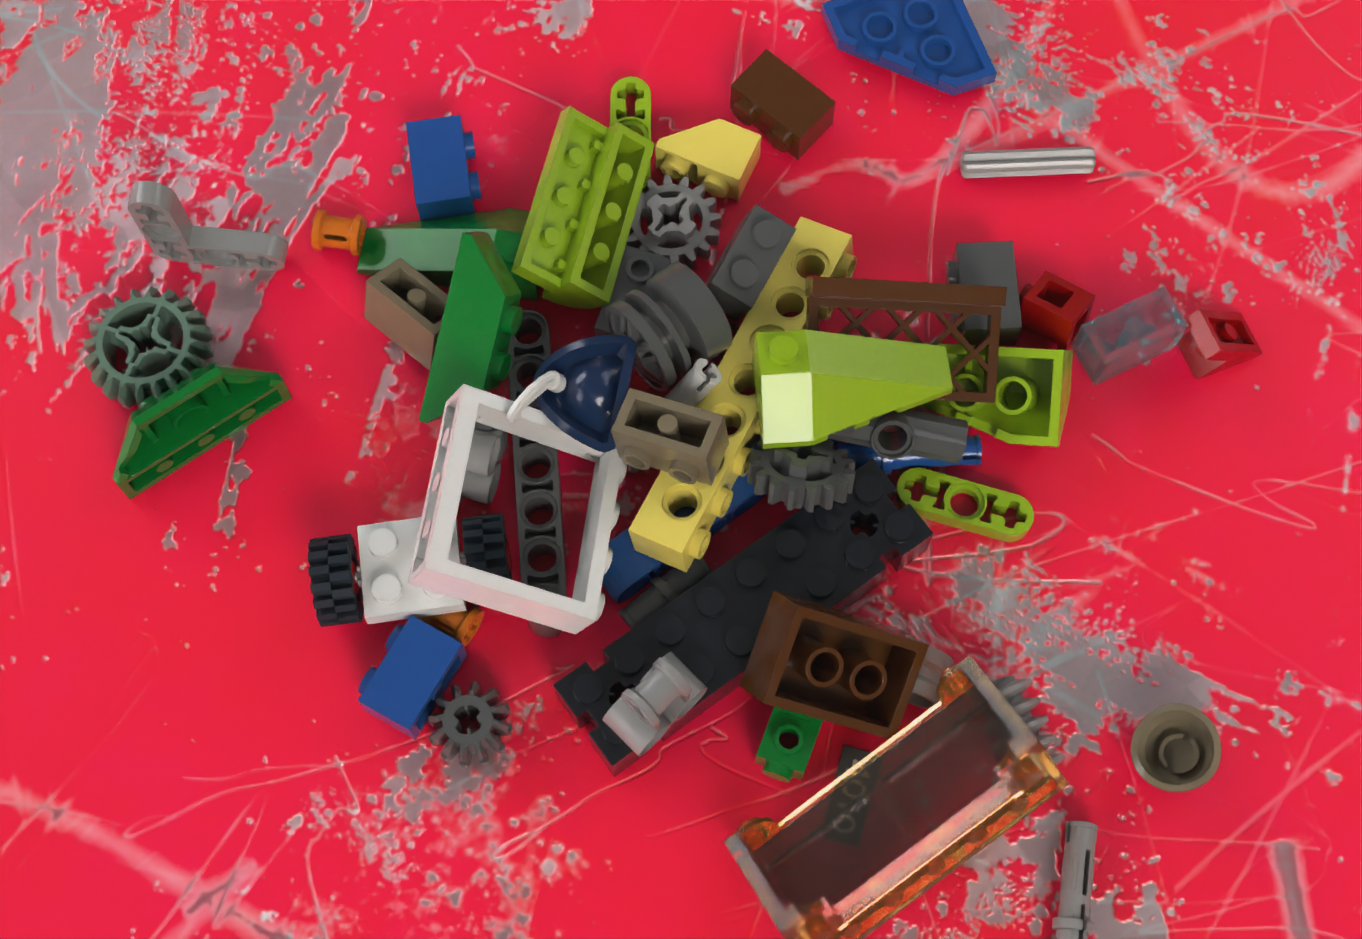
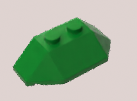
(475, 325)
(192, 420)

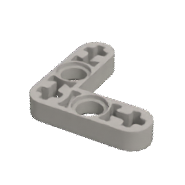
(176, 239)

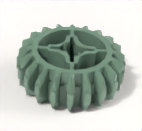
(135, 327)

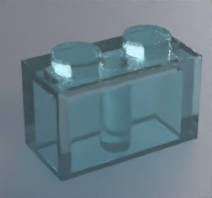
(1129, 335)

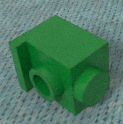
(783, 762)

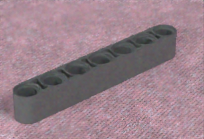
(541, 492)

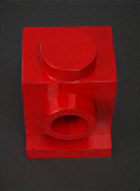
(1055, 309)

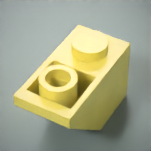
(711, 155)

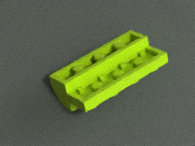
(583, 210)

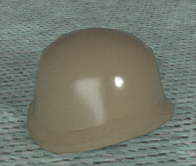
(1176, 748)

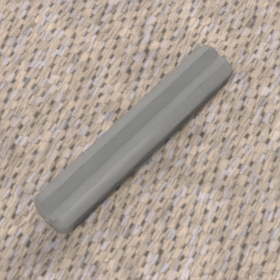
(1027, 162)

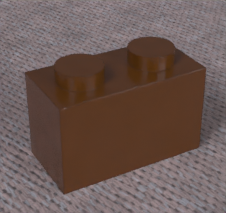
(781, 105)

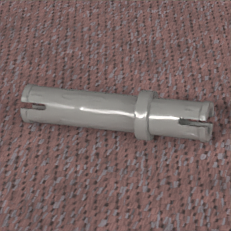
(1076, 881)

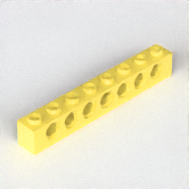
(678, 540)

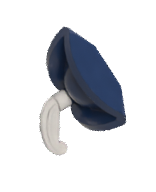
(583, 388)

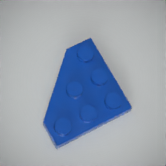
(913, 38)

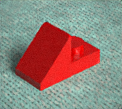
(1217, 342)

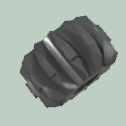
(451, 732)

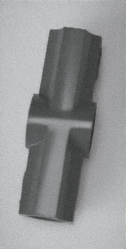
(919, 435)

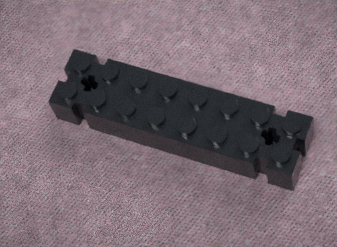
(721, 615)

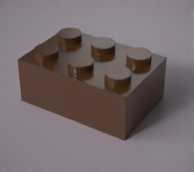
(833, 665)

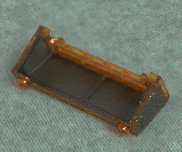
(900, 815)

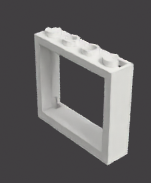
(430, 559)

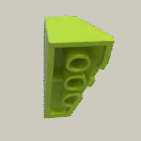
(832, 381)
(1029, 398)

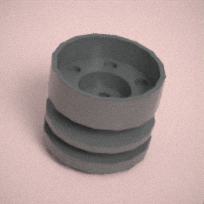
(670, 325)

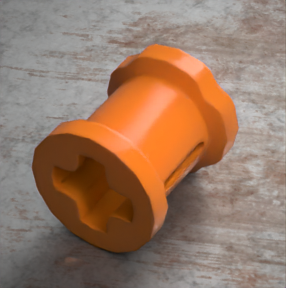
(338, 232)
(458, 625)

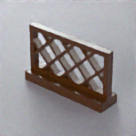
(919, 298)

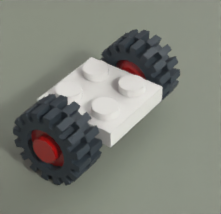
(385, 567)

